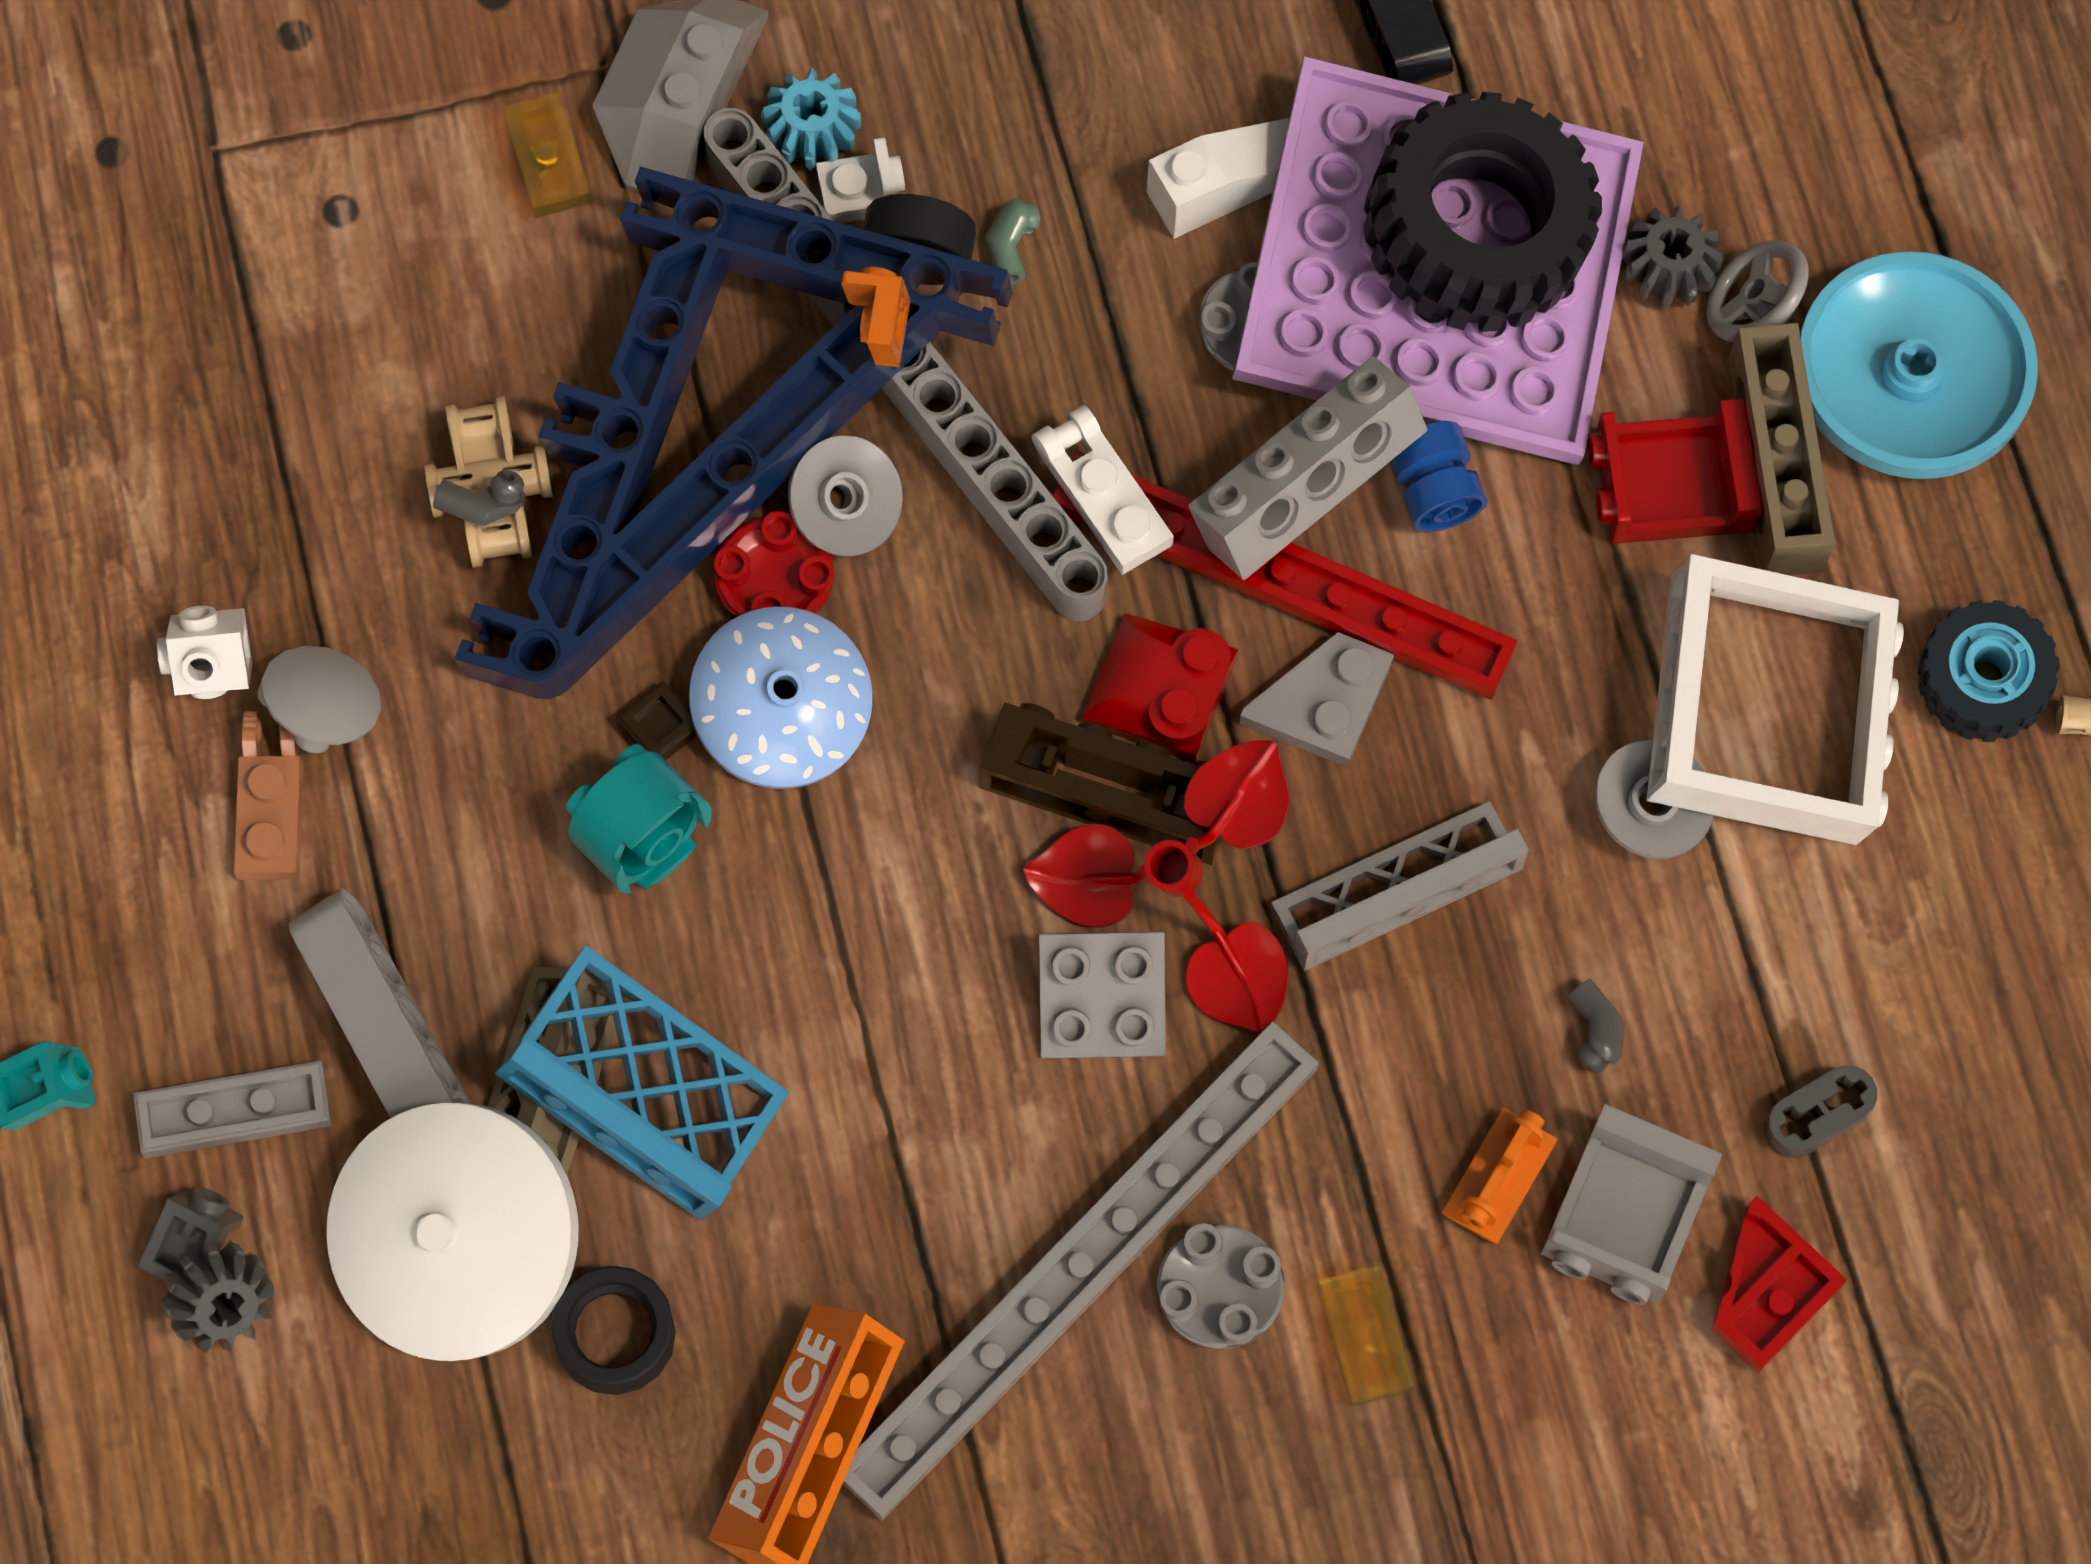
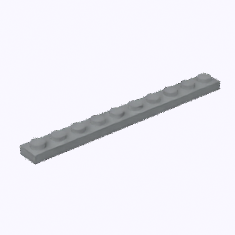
(1077, 1270)

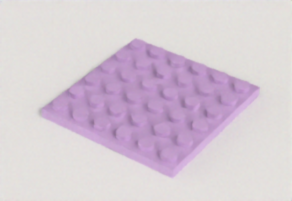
(1327, 310)

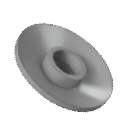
(869, 489)
(1617, 797)

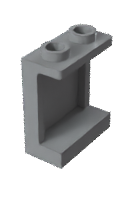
(1630, 1206)

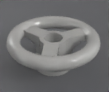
(1762, 295)

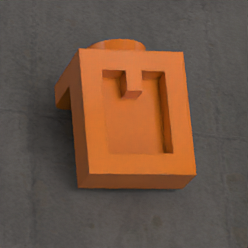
(884, 311)

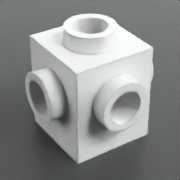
(206, 652)

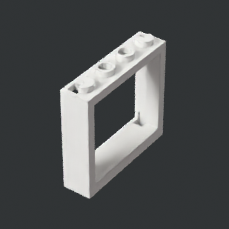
(1671, 772)

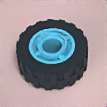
(1993, 635)

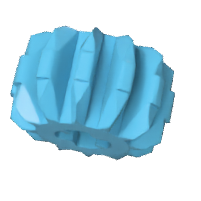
(811, 118)

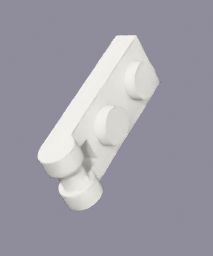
(1103, 491)

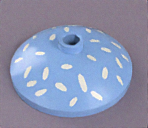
(774, 738)

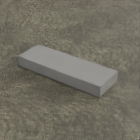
(232, 1109)

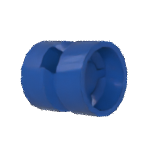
(1436, 477)

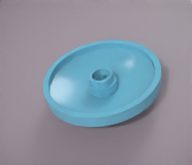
(1918, 365)

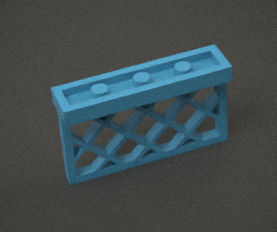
(626, 1132)

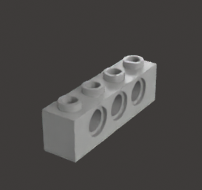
(1308, 467)

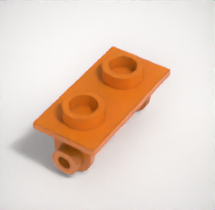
(1501, 1174)

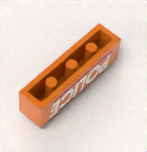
(807, 1437)

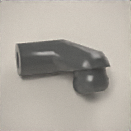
(485, 506)
(1604, 1029)

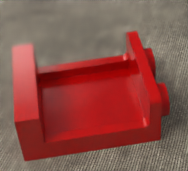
(1676, 476)

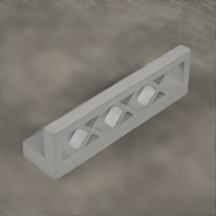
(1405, 898)

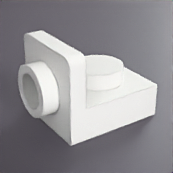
(854, 182)

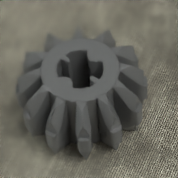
(1693, 251)
(242, 1299)

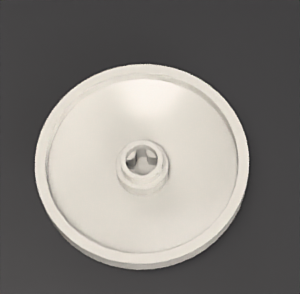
(452, 1231)

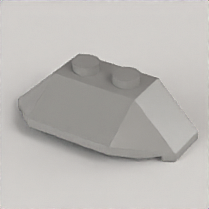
(670, 78)

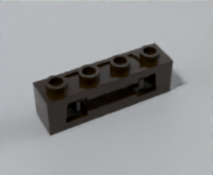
(1023, 763)

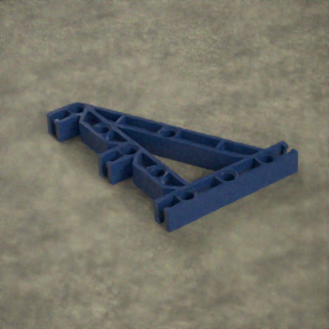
(641, 558)

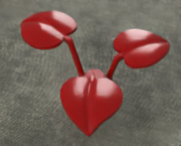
(1090, 875)

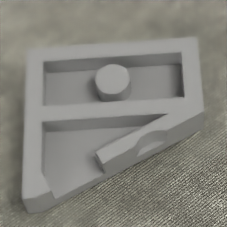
(1323, 699)

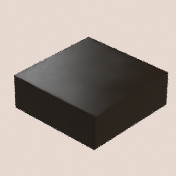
(658, 722)

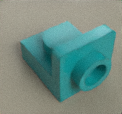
(42, 1083)

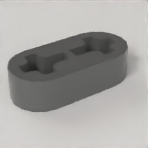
(1813, 1099)

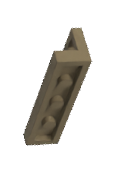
(560, 1041)

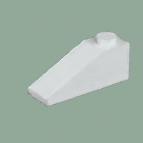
(1215, 174)

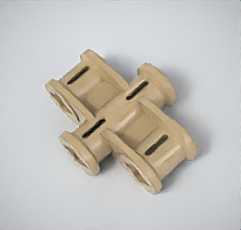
(481, 449)

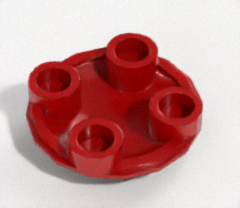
(772, 567)

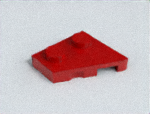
(1771, 1287)

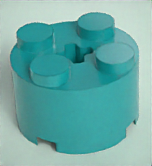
(637, 819)

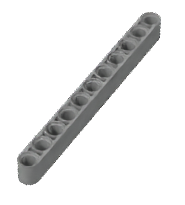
(930, 380)

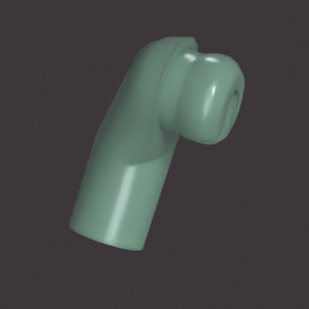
(1005, 233)

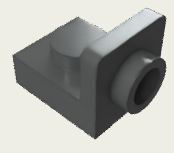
(183, 1228)

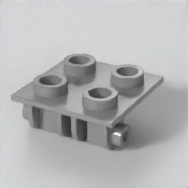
(1102, 994)

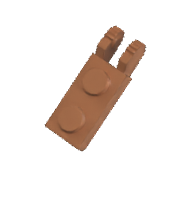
(268, 806)

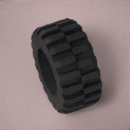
(1502, 146)

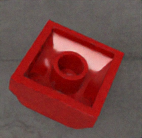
(1161, 685)

